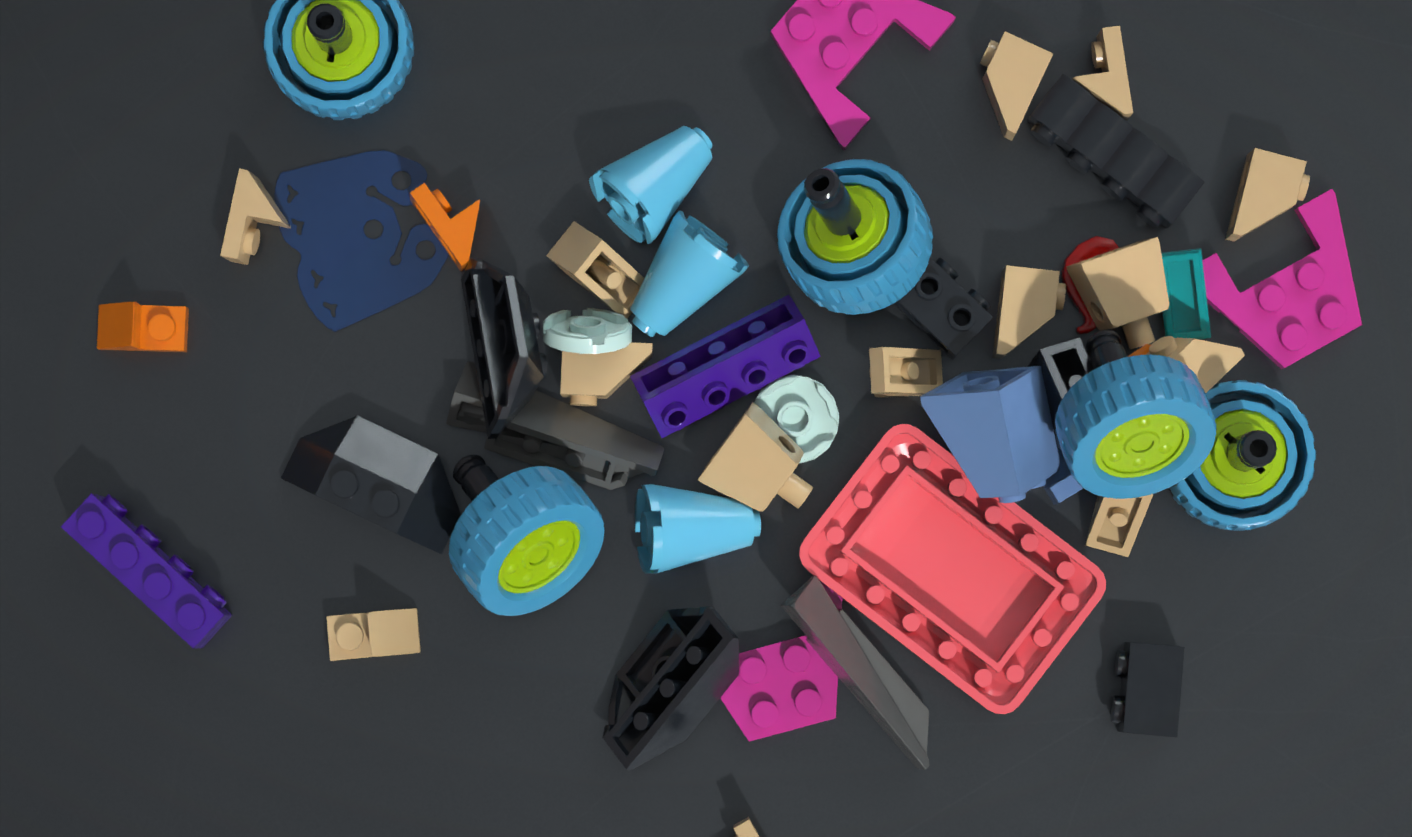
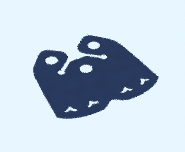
(333, 238)

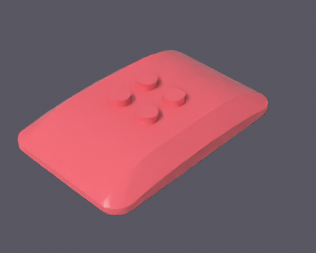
(952, 573)

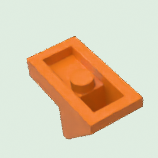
(454, 233)
(142, 327)

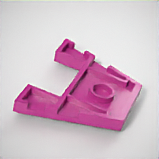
(831, 37)
(1302, 303)
(782, 687)

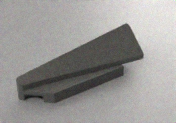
(559, 437)
(861, 669)

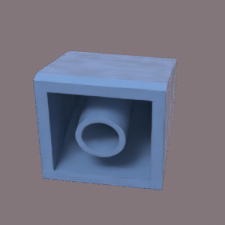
(997, 429)

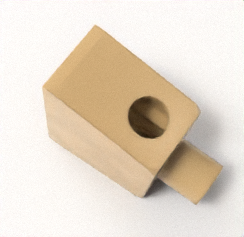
(1124, 288)
(757, 463)

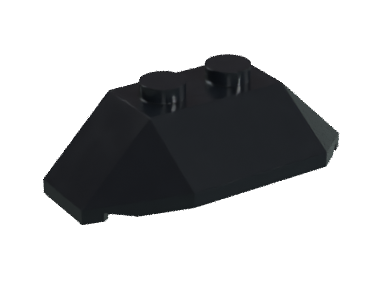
(502, 342)
(378, 479)
(670, 683)

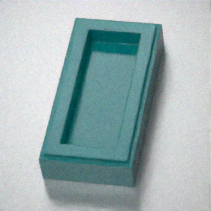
(1187, 295)

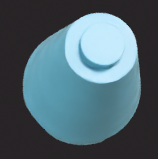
(652, 181)
(683, 275)
(689, 526)

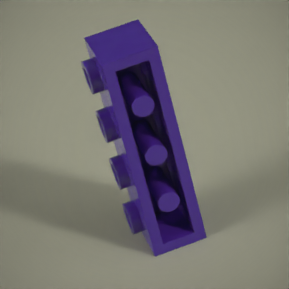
(725, 366)
(146, 570)

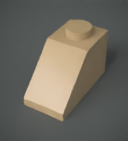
(1013, 78)
(1266, 190)
(597, 268)
(1025, 304)
(1205, 358)
(600, 375)

